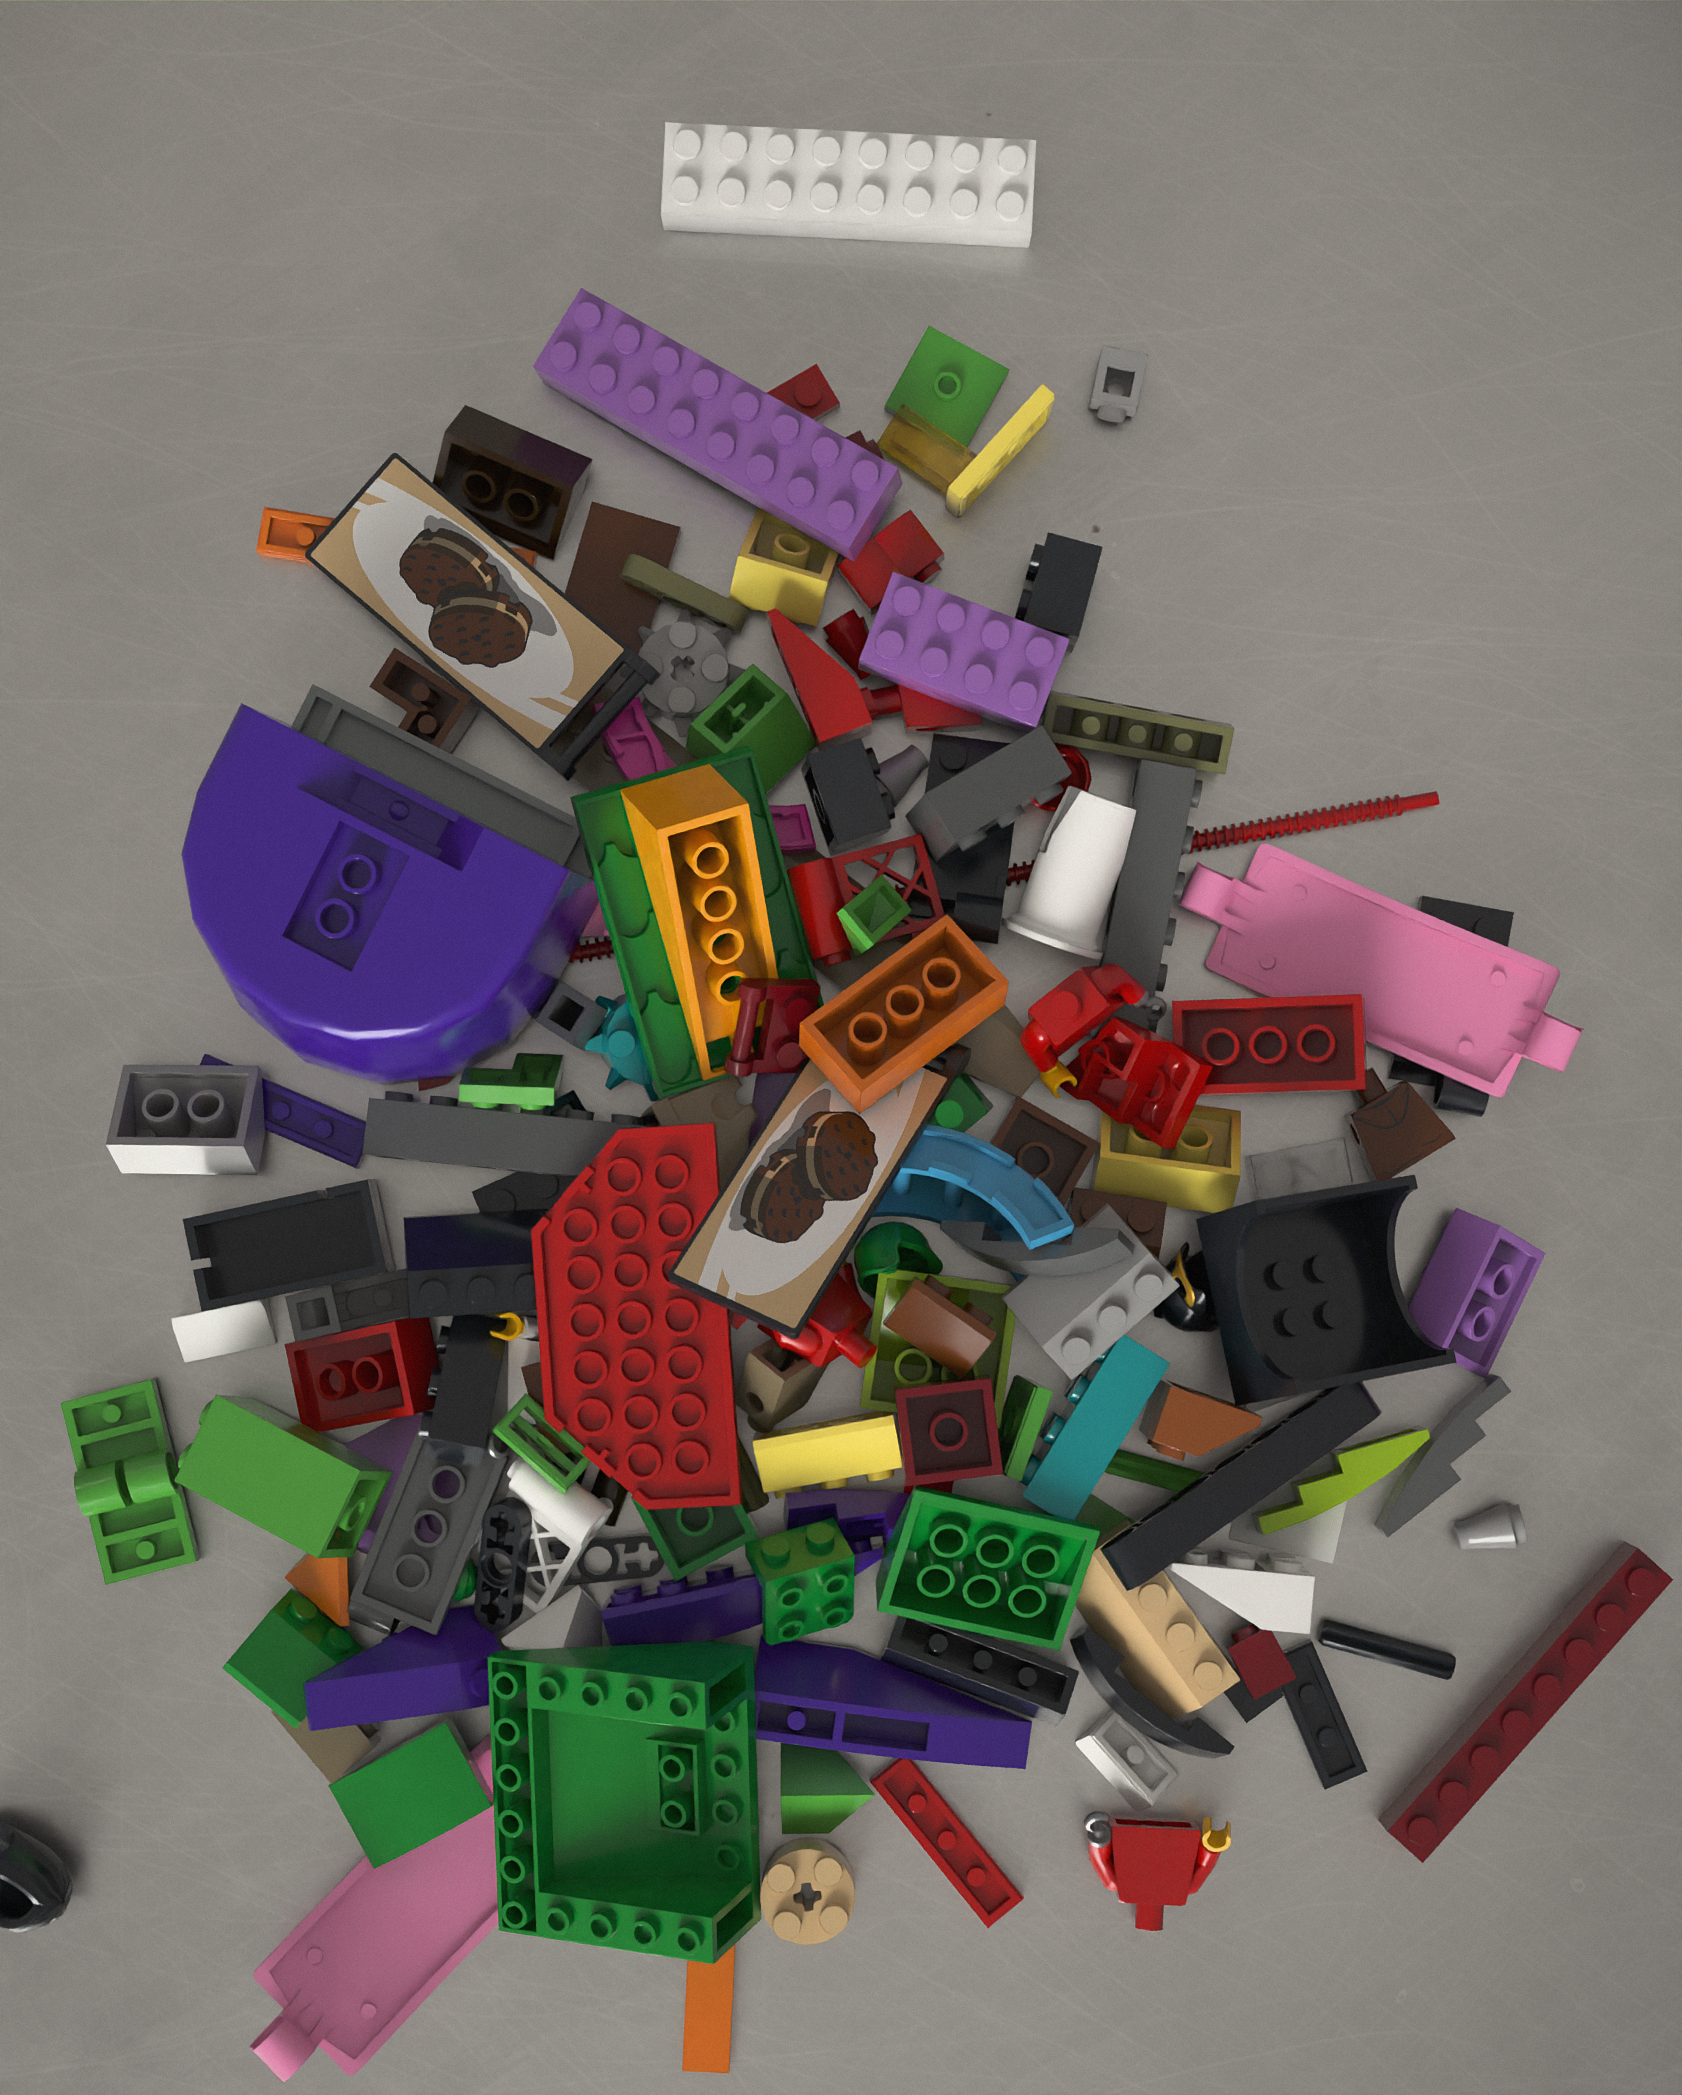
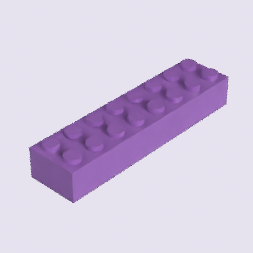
(718, 424)

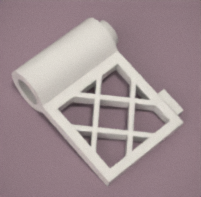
(568, 1516)

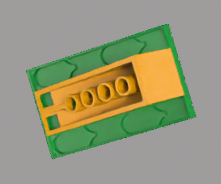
(692, 906)

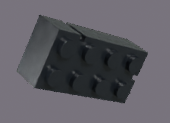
(289, 1244)

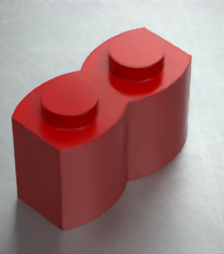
(898, 548)

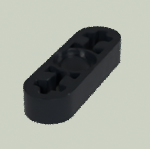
(516, 1549)
(634, 1567)

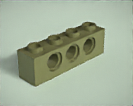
(1138, 732)

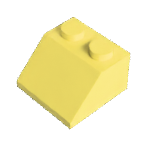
(783, 570)

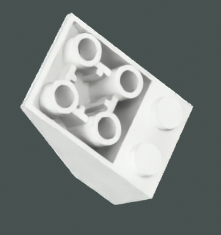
(1268, 1594)

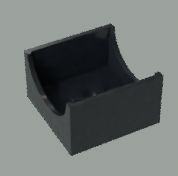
(1313, 1291)

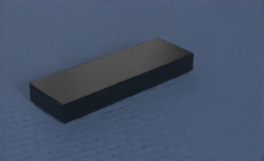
(1320, 1718)

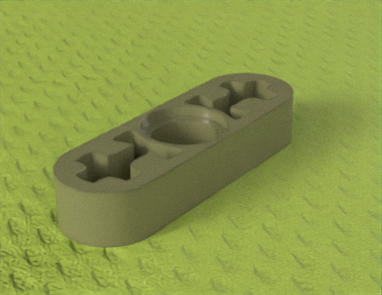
(683, 593)

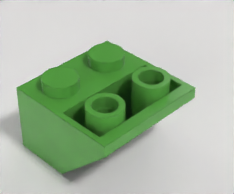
(758, 716)

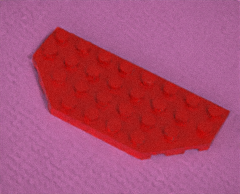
(624, 1352)

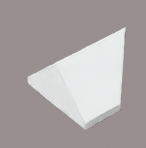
(565, 1623)

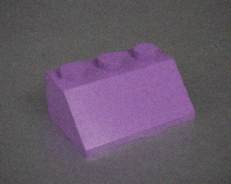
(1474, 1289)

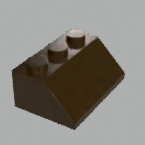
(511, 479)

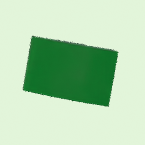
(412, 1793)

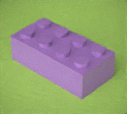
(962, 653)

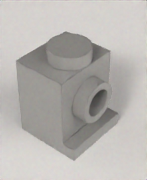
(1122, 368)

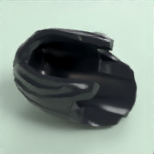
(32, 1882)

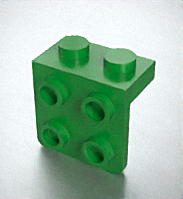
(803, 1580)

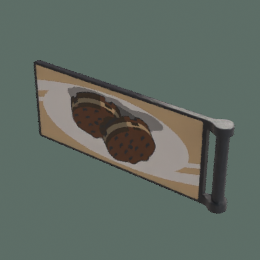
(477, 612)
(806, 1194)

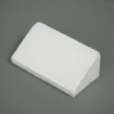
(224, 1330)
(1127, 1760)

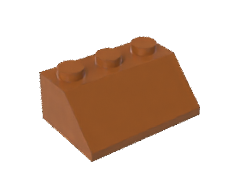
(1191, 1421)

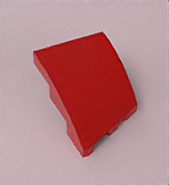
(1139, 1079)

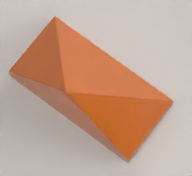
(324, 1584)

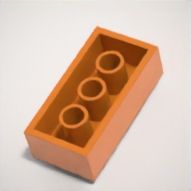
(903, 1013)

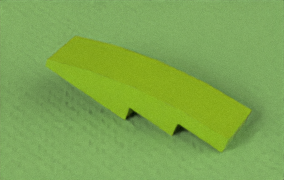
(1354, 1471)

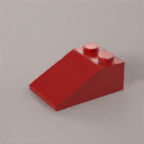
(825, 690)
(363, 1374)

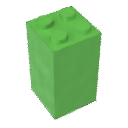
(282, 1476)

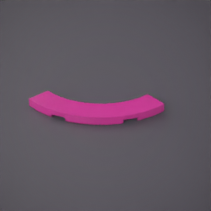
(640, 753)

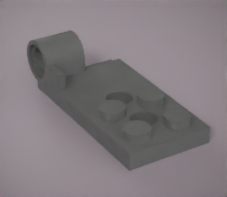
(415, 1577)

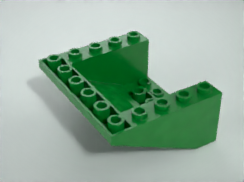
(627, 1796)

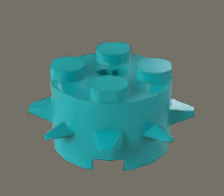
(621, 1046)

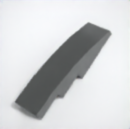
(1430, 1470)

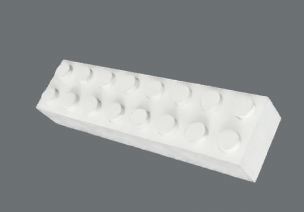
(848, 185)

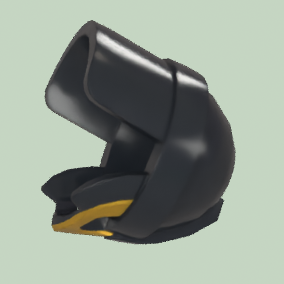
(1191, 1304)

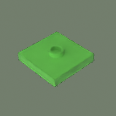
(948, 385)
(1021, 1424)

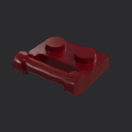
(778, 1045)

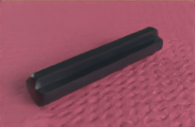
(1386, 1649)

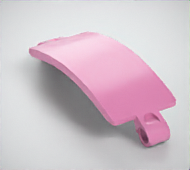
(1425, 982)
(380, 1945)

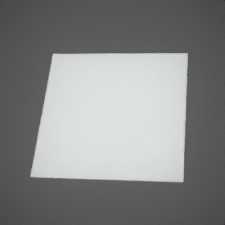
(1311, 1538)

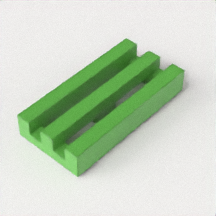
(530, 1455)

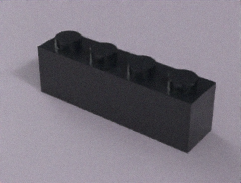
(982, 1667)

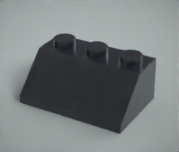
(470, 1263)

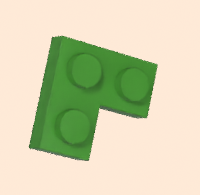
(530, 1083)

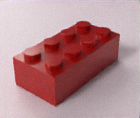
(1276, 1043)

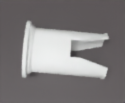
(1075, 873)

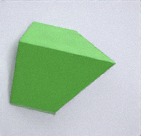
(818, 1790)

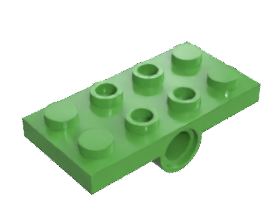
(129, 1481)

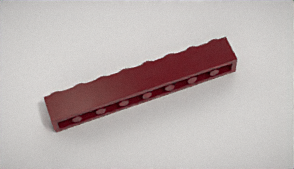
(1524, 1700)

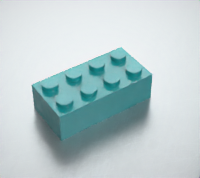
(1090, 1427)

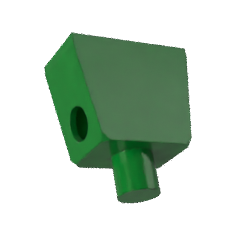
(961, 1106)

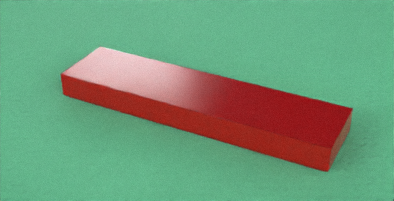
(947, 1839)

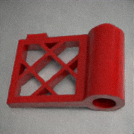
(824, 889)

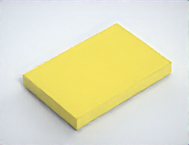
(999, 451)

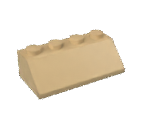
(1158, 1633)

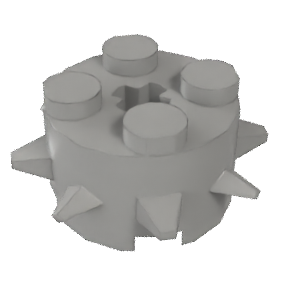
(683, 645)

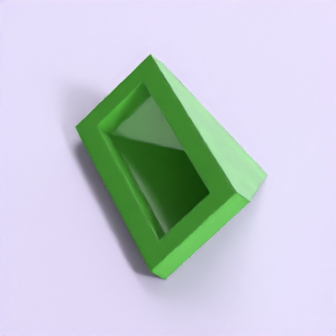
(872, 914)

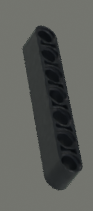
(1239, 1483)

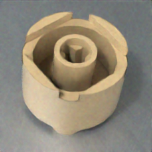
(801, 1918)

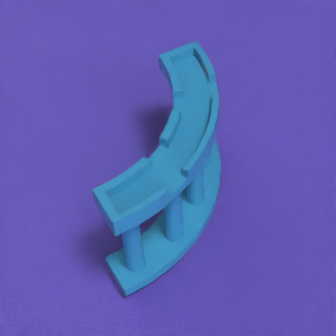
(974, 1181)

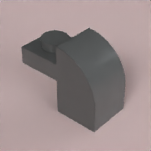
(571, 1015)

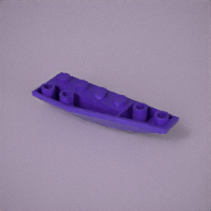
(698, 1608)
(870, 1707)

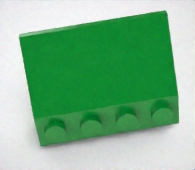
(984, 1567)

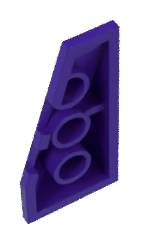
(406, 1676)

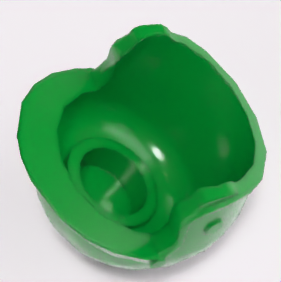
(891, 1248)

